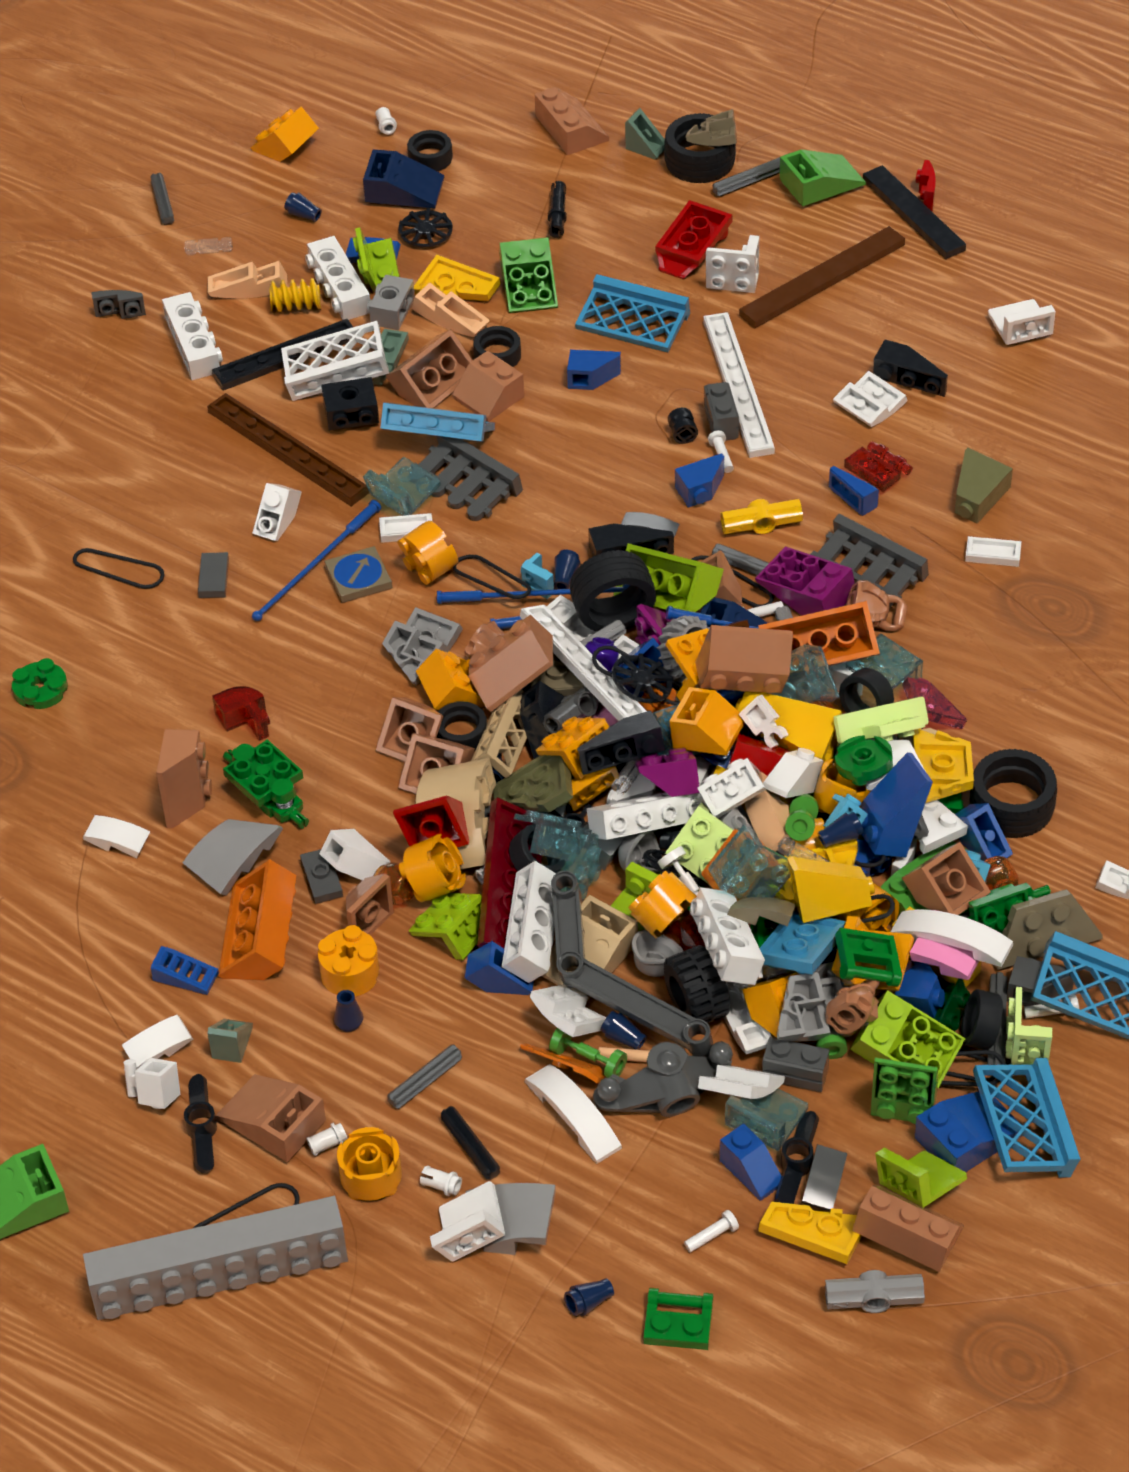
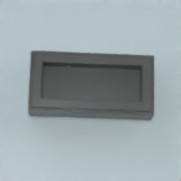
(213, 575)

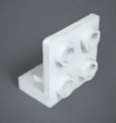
(733, 268)
(1022, 321)
(731, 787)
(469, 1222)

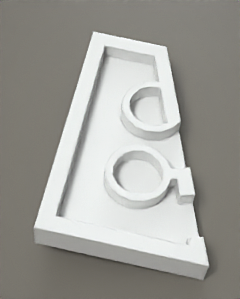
(942, 826)

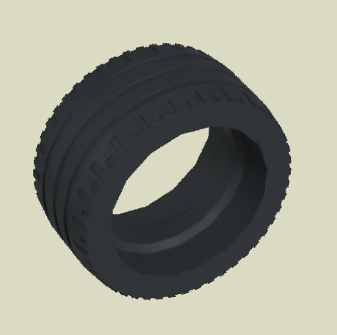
(693, 165)
(603, 573)
(1020, 768)

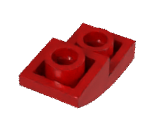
(927, 182)

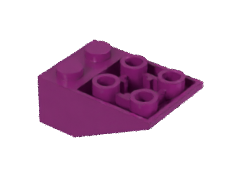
(806, 581)

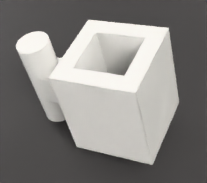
(153, 1082)

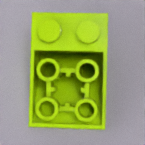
(906, 1032)

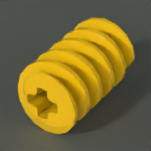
(295, 295)

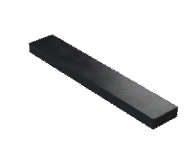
(914, 212)
(270, 358)

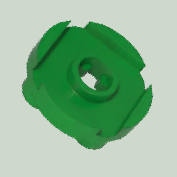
(45, 672)
(876, 761)

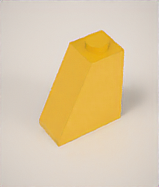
(828, 888)

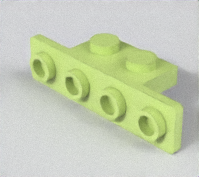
(883, 720)

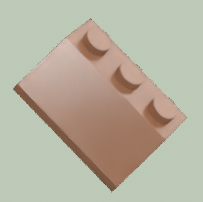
(567, 121)
(431, 371)
(745, 659)
(511, 662)
(182, 775)
(907, 1227)

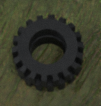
(696, 985)

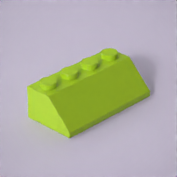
(679, 580)

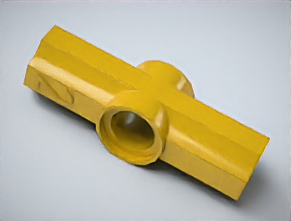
(761, 516)

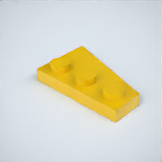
(459, 278)
(816, 1231)

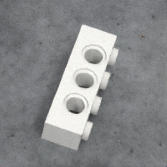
(337, 278)
(192, 335)
(641, 814)
(530, 924)
(726, 938)

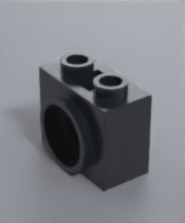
(350, 403)

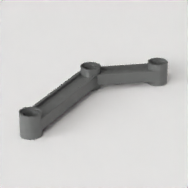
(608, 987)

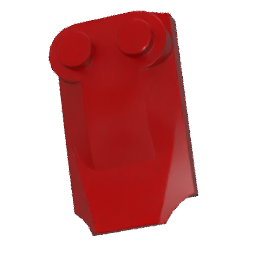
(689, 236)

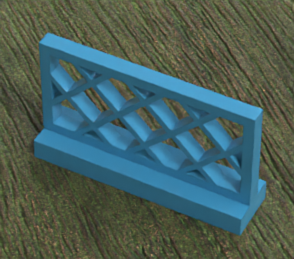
(639, 299)
(435, 422)
(1099, 964)
(1048, 1107)

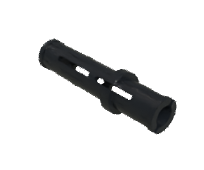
(557, 214)

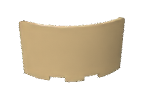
(473, 786)

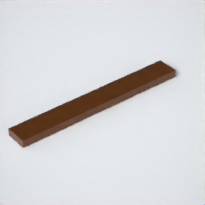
(821, 277)
(288, 449)

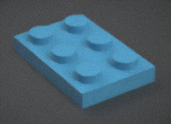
(801, 944)

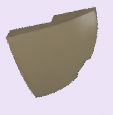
(715, 131)
(770, 908)

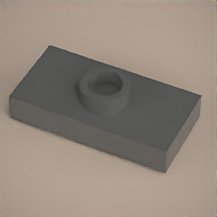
(321, 877)

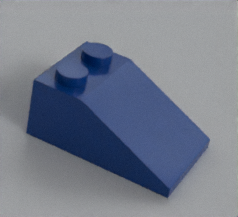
(896, 808)
(959, 1131)

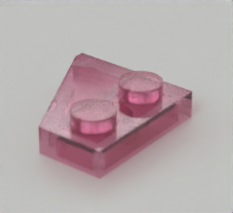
(937, 705)

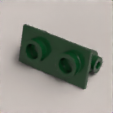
(954, 1004)

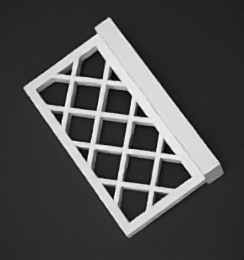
(359, 366)

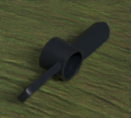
(200, 1133)
(795, 1169)

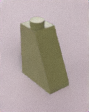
(980, 485)

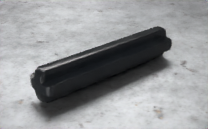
(470, 1142)

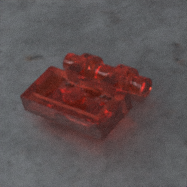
(872, 468)

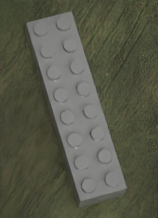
(215, 1258)

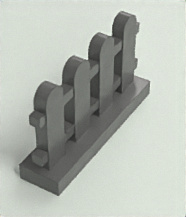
(481, 471)
(876, 549)

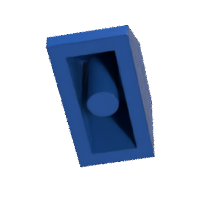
(699, 480)
(983, 832)
(486, 972)
(922, 989)
(749, 1161)

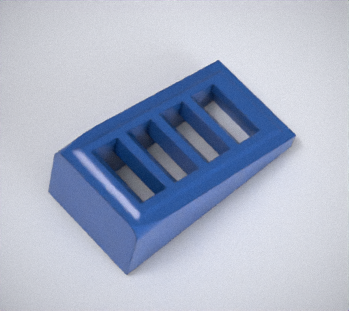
(854, 491)
(168, 960)

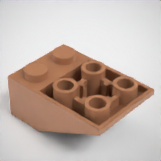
(274, 1114)

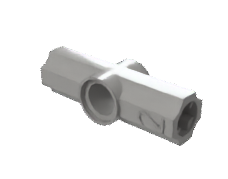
(874, 1291)

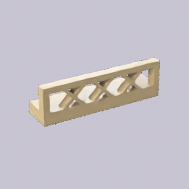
(494, 737)

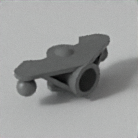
(666, 1083)

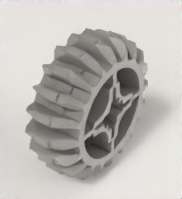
(675, 628)

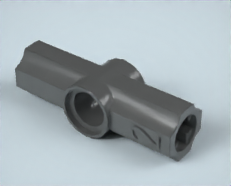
(578, 705)

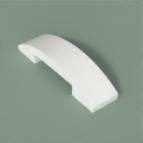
(567, 614)
(956, 931)
(746, 1032)
(576, 1110)

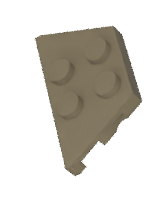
(1037, 919)

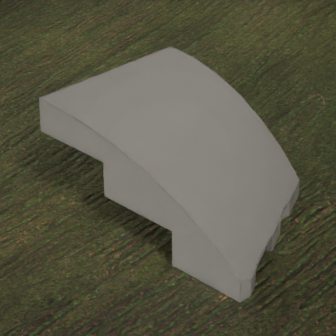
(418, 639)
(229, 851)
(805, 1008)
(524, 1213)

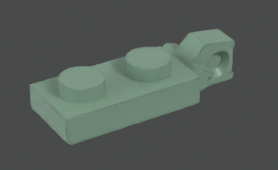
(394, 345)

